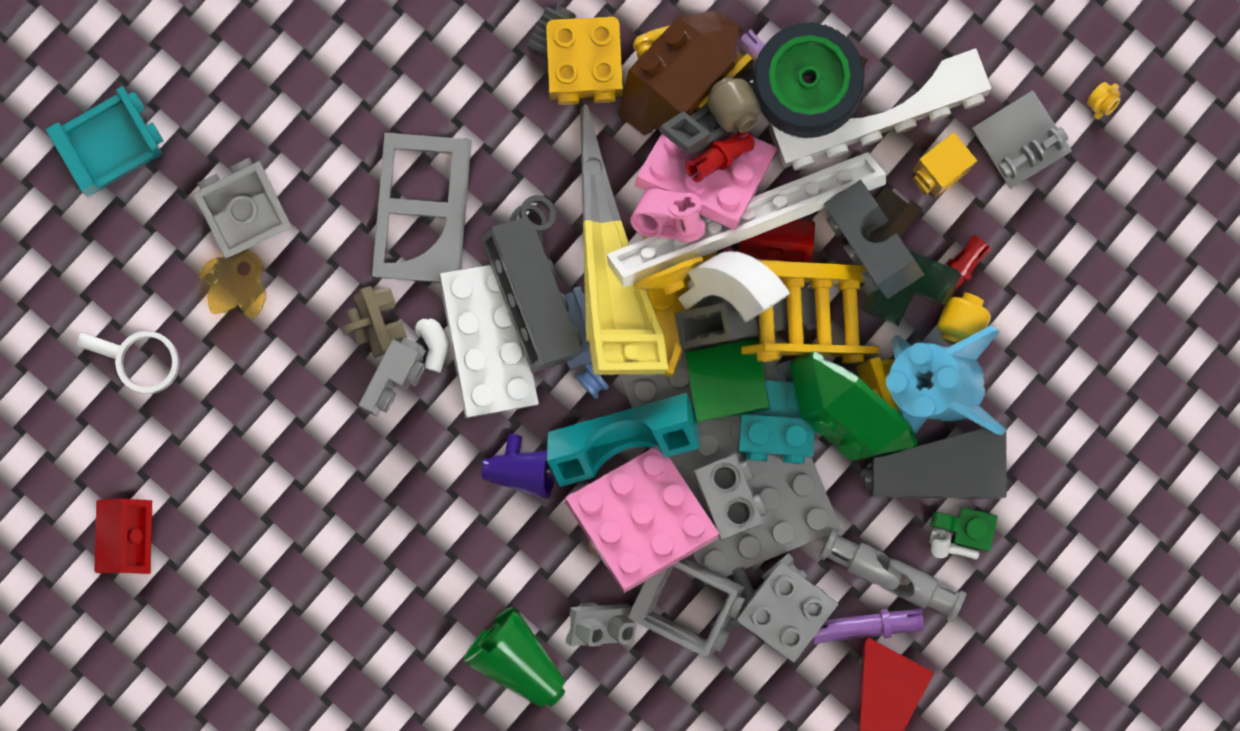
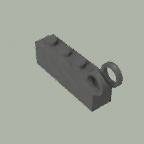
(530, 286)

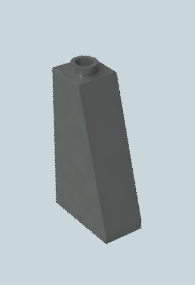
(725, 323)
(951, 468)

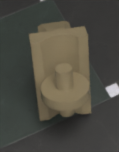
(371, 325)

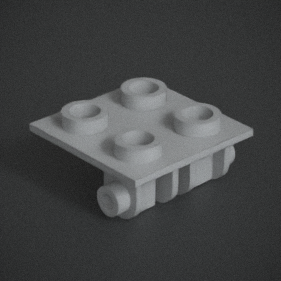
(1022, 139)
(787, 611)

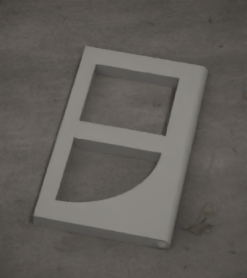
(447, 251)

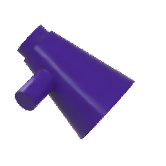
(520, 471)

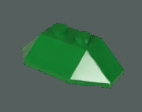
(848, 410)

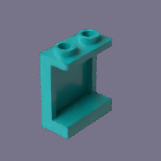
(107, 142)

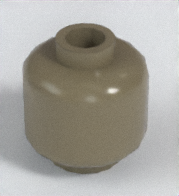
(734, 105)

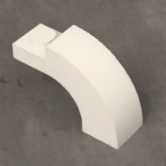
(738, 280)

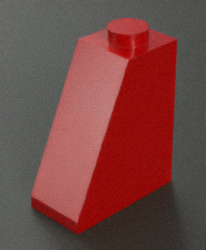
(888, 688)

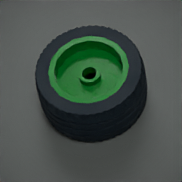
(803, 107)

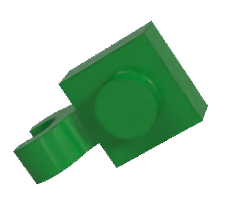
(970, 528)

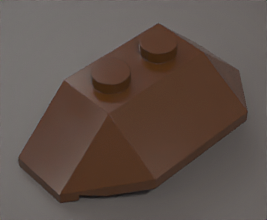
(679, 69)

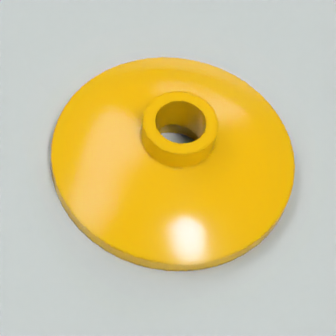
(669, 279)

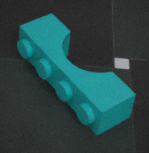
(582, 448)

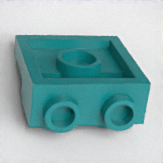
(778, 429)

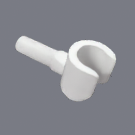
(942, 546)

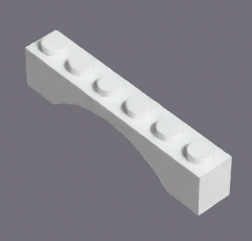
(954, 83)

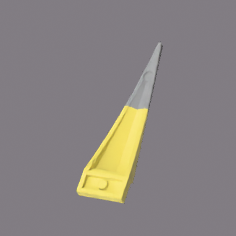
(618, 318)

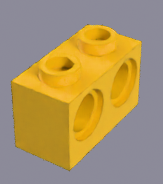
(943, 166)

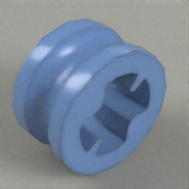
(591, 382)

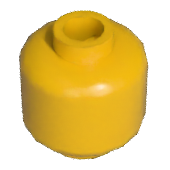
(962, 318)

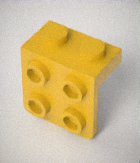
(584, 60)

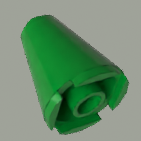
(516, 660)

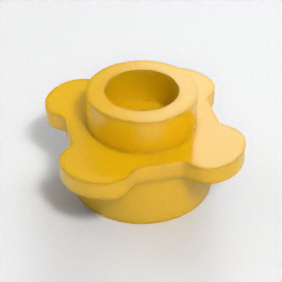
(1104, 99)

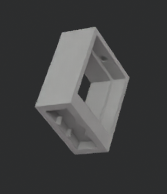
(651, 590)

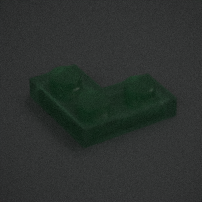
(935, 286)

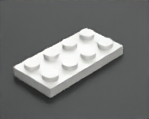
(485, 344)

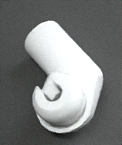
(437, 342)

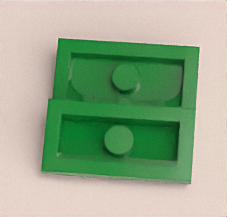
(726, 381)

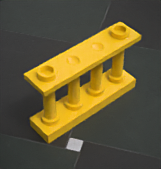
(821, 279)

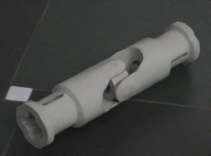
(881, 570)

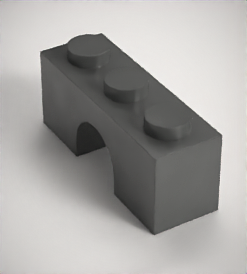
(887, 262)

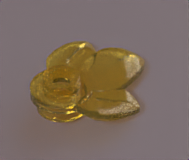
(233, 289)

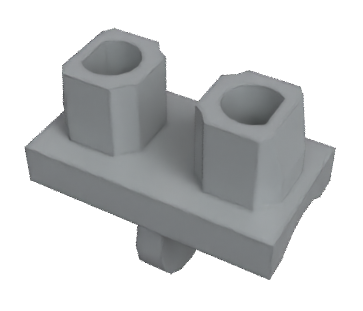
(600, 625)

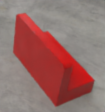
(784, 243)
(123, 536)

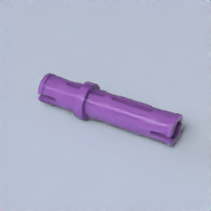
(871, 625)

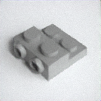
(241, 207)
(399, 367)

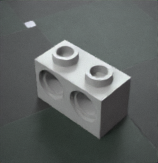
(720, 500)

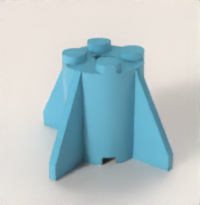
(941, 381)

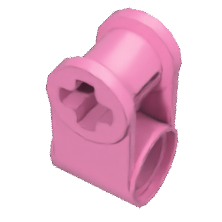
(666, 212)

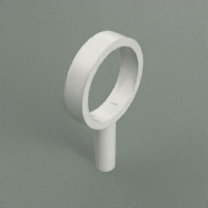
(118, 352)

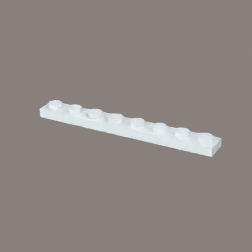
(763, 214)

